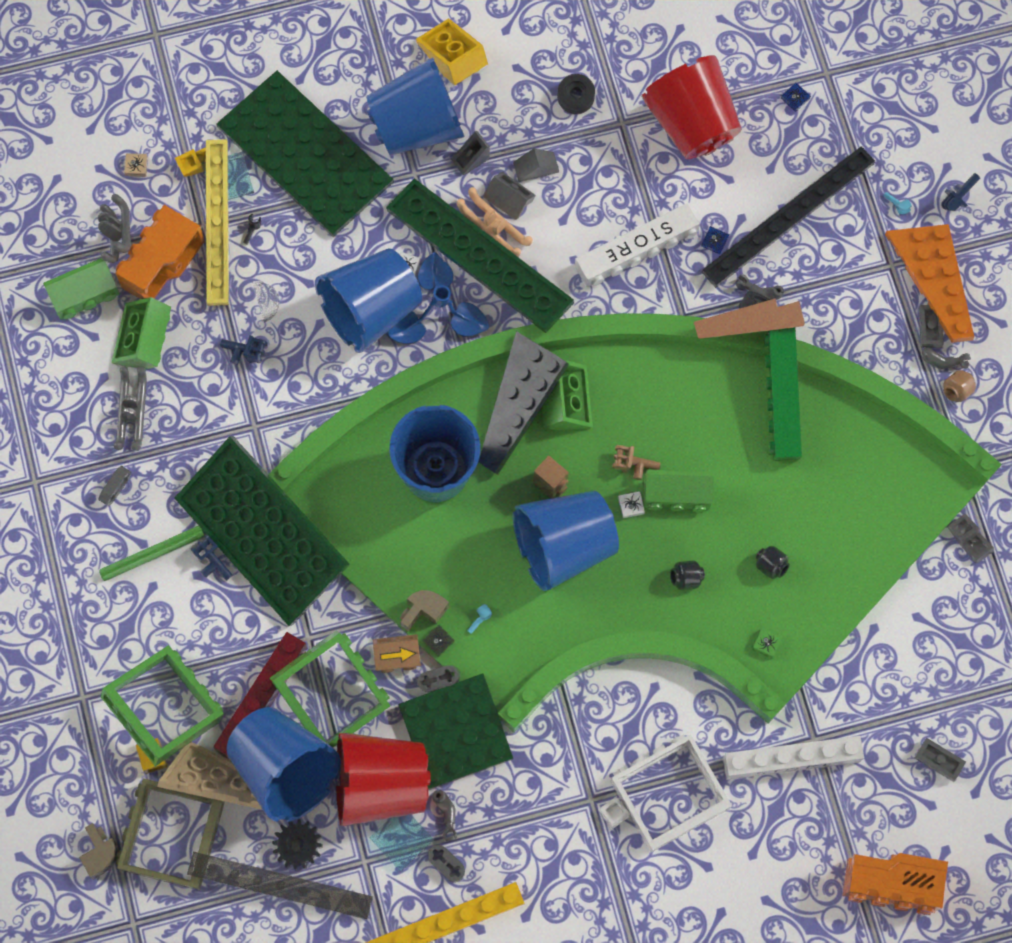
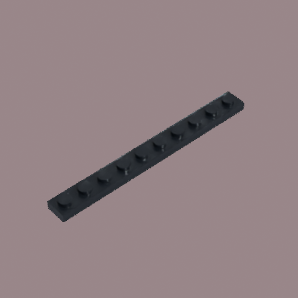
(788, 217)

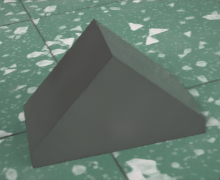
(471, 154)
(535, 164)

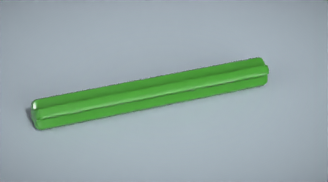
(151, 553)

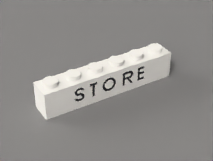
(637, 245)
(793, 757)

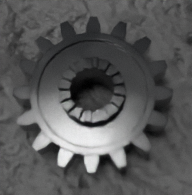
(301, 856)

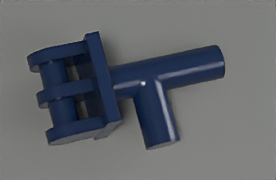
(954, 200)
(252, 350)
(215, 562)

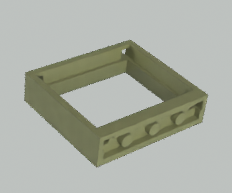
(136, 815)

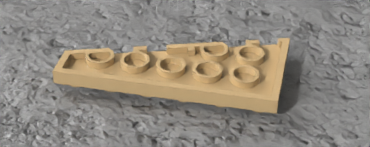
(207, 775)

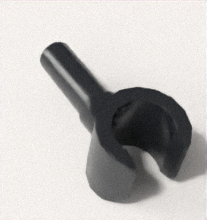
(252, 227)

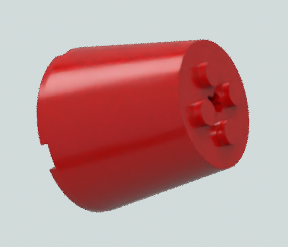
(694, 107)
(380, 778)

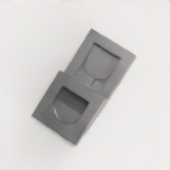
(970, 539)

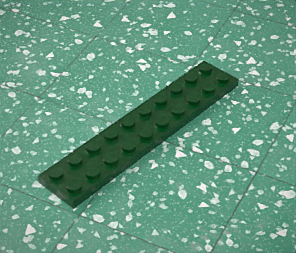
(480, 255)

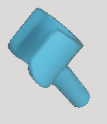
(902, 207)
(484, 613)

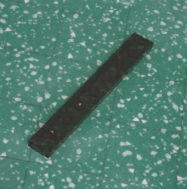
(280, 885)

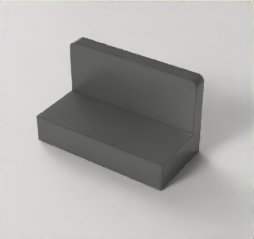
(508, 195)

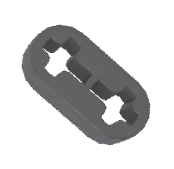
(114, 485)
(437, 673)
(442, 867)

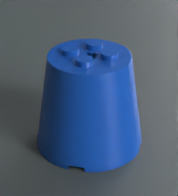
(414, 111)
(368, 297)
(435, 438)
(564, 536)
(282, 763)

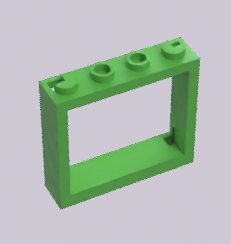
(357, 661)
(136, 728)

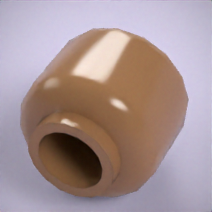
(959, 386)

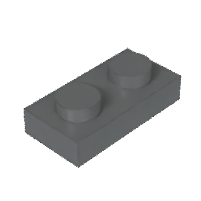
(930, 329)
(940, 760)

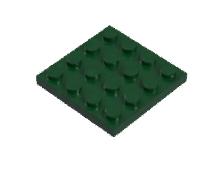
(457, 730)

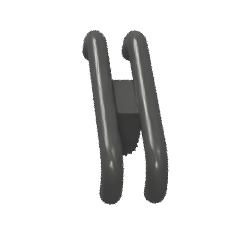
(115, 229)
(131, 409)

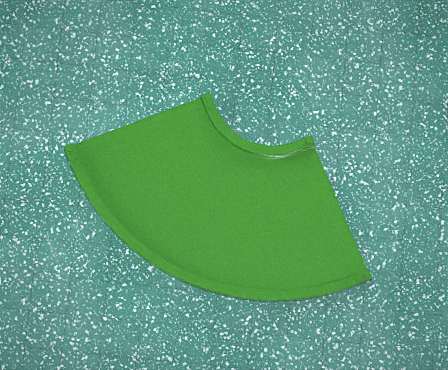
(850, 514)

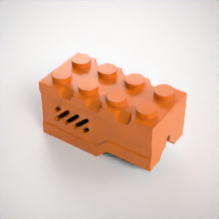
(161, 254)
(901, 881)

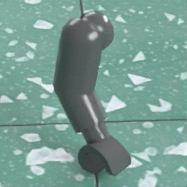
(770, 292)
(943, 363)
(448, 809)

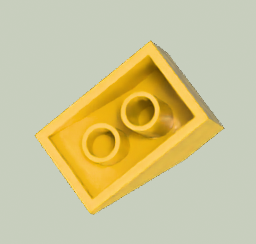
(453, 50)

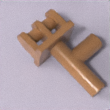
(629, 459)

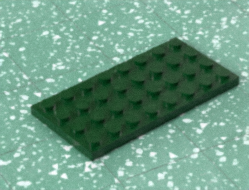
(305, 153)
(261, 531)

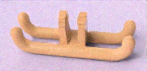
(493, 222)

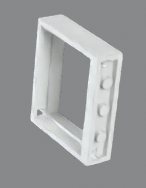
(658, 755)

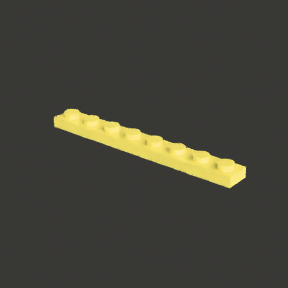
(217, 223)

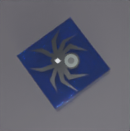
(795, 97)
(715, 240)

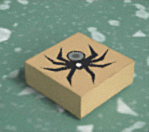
(136, 164)

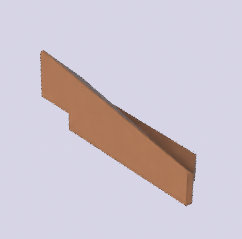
(750, 319)

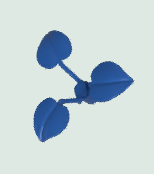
(438, 275)

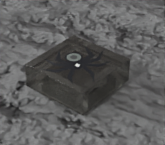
(438, 640)

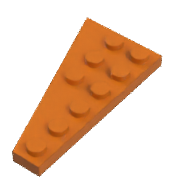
(935, 271)

